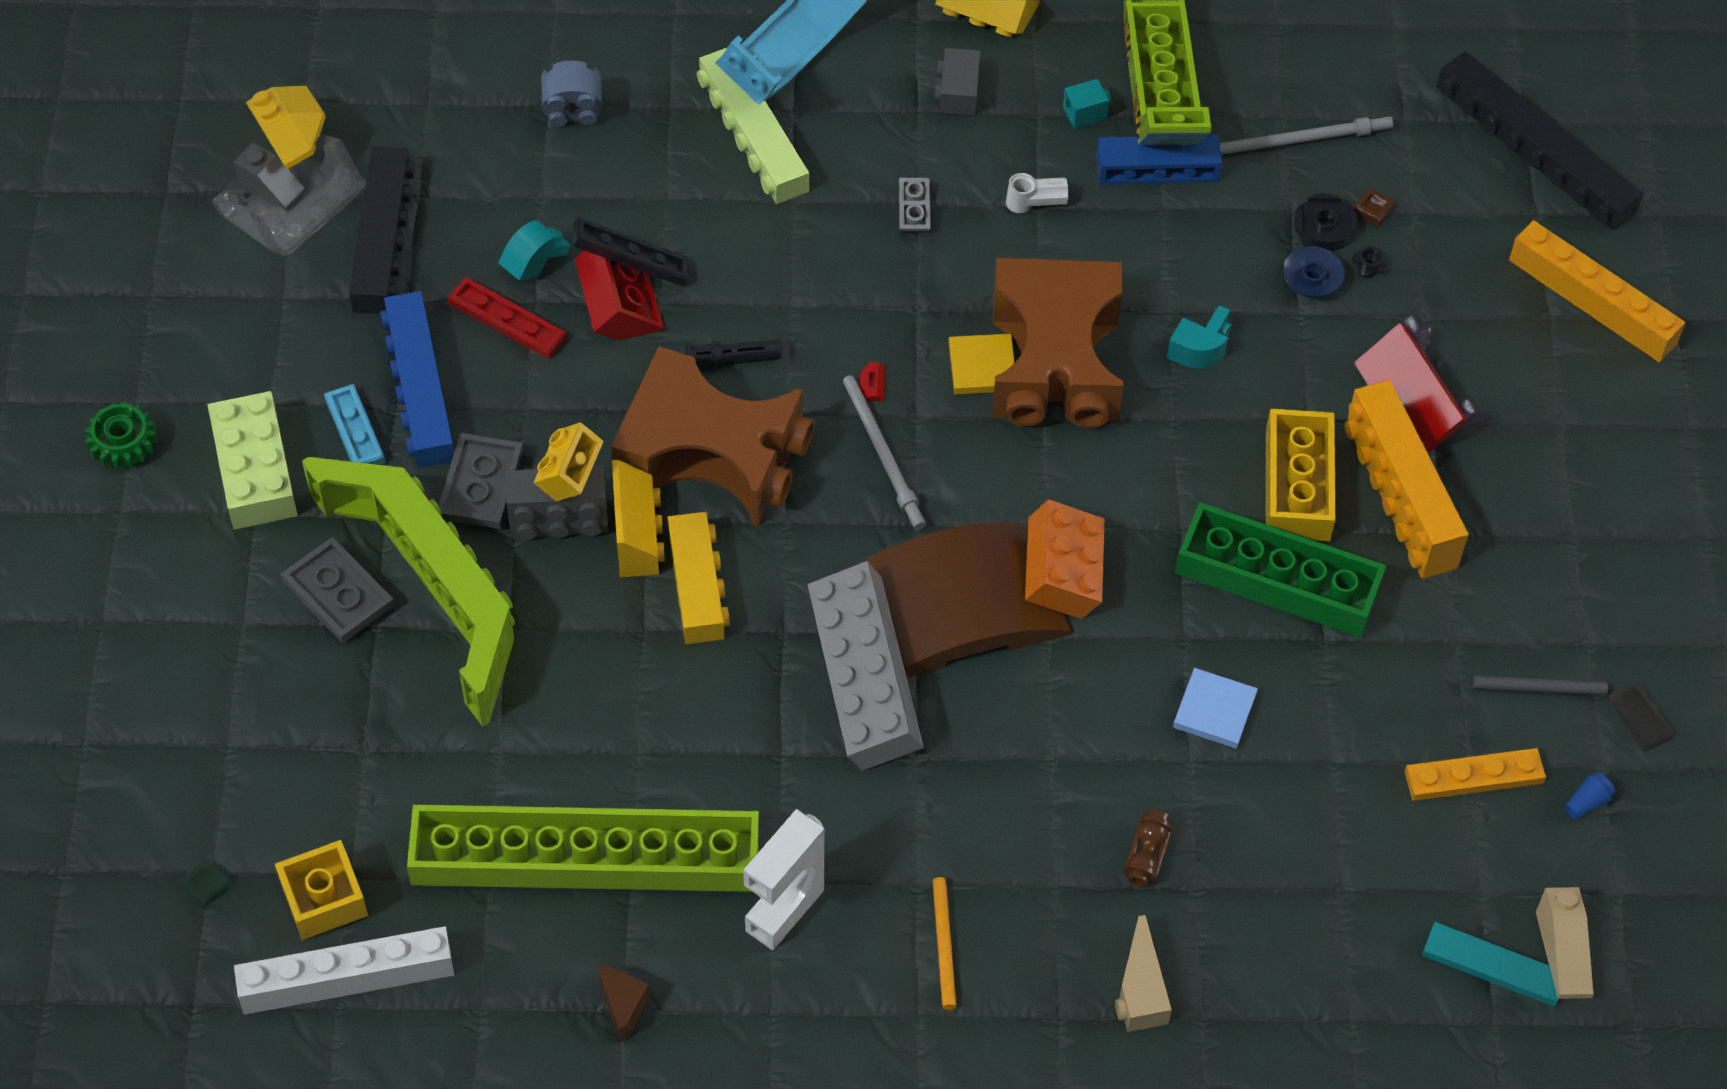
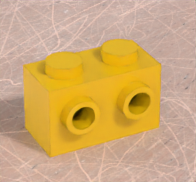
(568, 461)

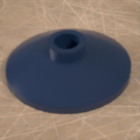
(1315, 263)

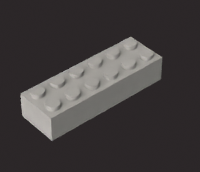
(865, 666)

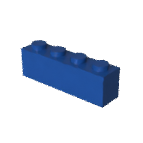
(1125, 162)

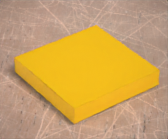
(978, 360)

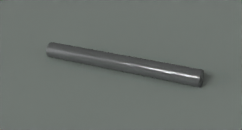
(1539, 685)

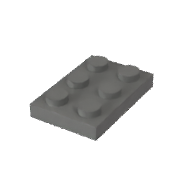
(477, 480)
(337, 589)

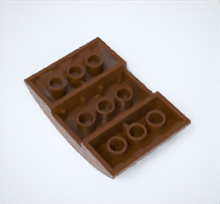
(962, 595)

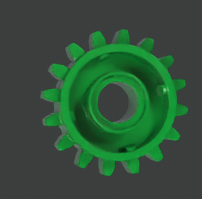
(117, 450)

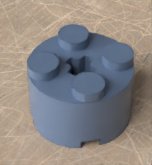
(571, 93)

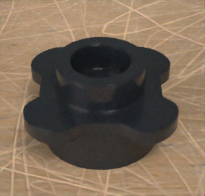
(1372, 255)

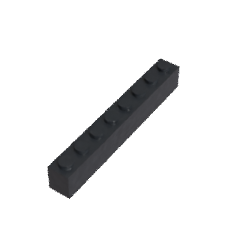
(1539, 140)

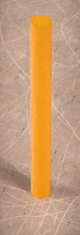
(944, 943)

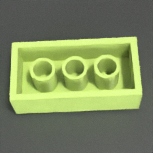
(252, 460)

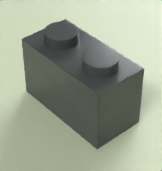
(959, 81)

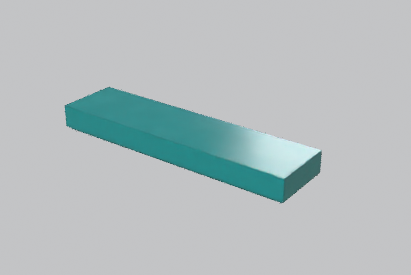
(1491, 963)

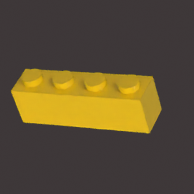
(696, 577)

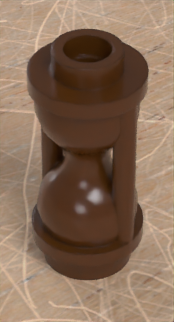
(1153, 832)

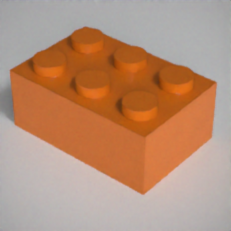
(1065, 559)

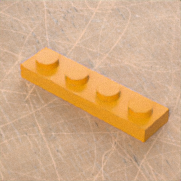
(1475, 774)

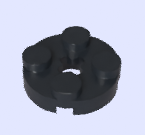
(1329, 236)

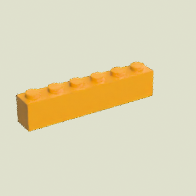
(1596, 291)

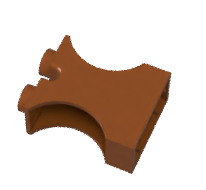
(1056, 320)
(694, 432)

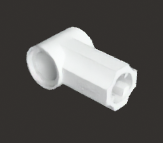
(1028, 192)

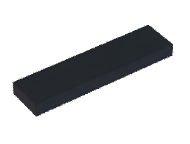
(630, 251)

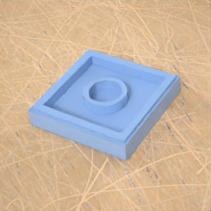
(1215, 708)

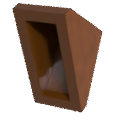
(624, 997)

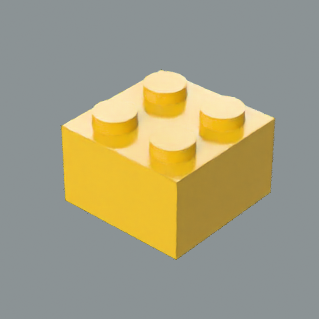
(321, 889)

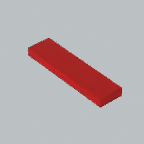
(507, 318)

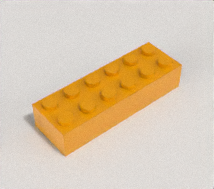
(1405, 479)

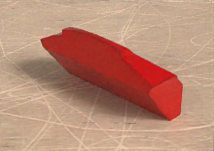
(872, 381)

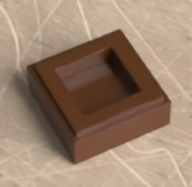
(1373, 207)

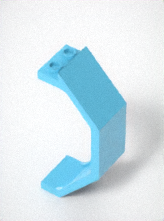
(785, 44)

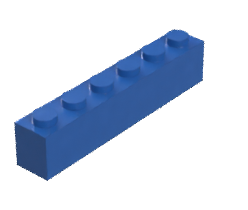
(419, 379)

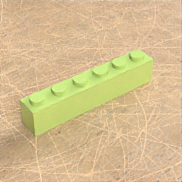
(755, 133)

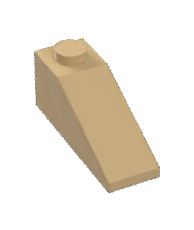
(1566, 941)
(1143, 993)

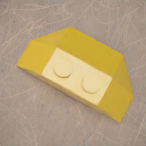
(289, 121)

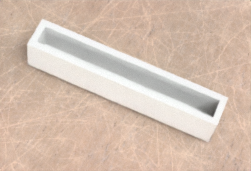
(343, 970)

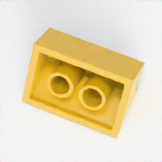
(1006, 15)
(636, 521)

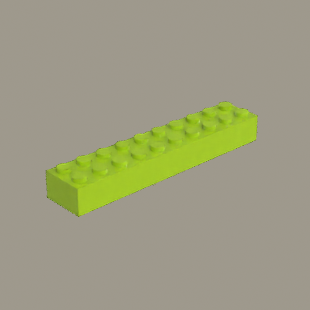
(581, 847)

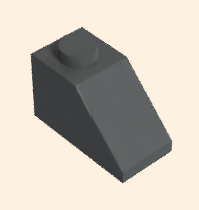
(267, 177)

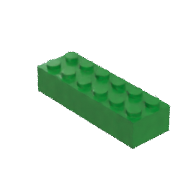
(1280, 569)

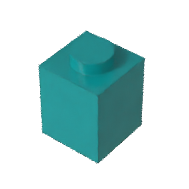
(1086, 103)

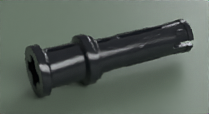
(717, 353)

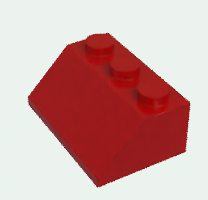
(618, 298)

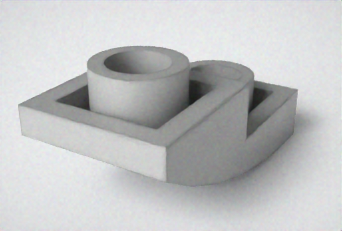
(914, 204)

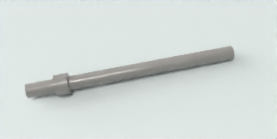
(1360, 127)
(906, 498)

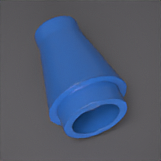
(1591, 794)

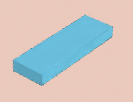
(354, 426)

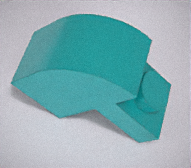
(531, 248)
(1200, 345)

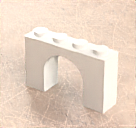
(786, 877)

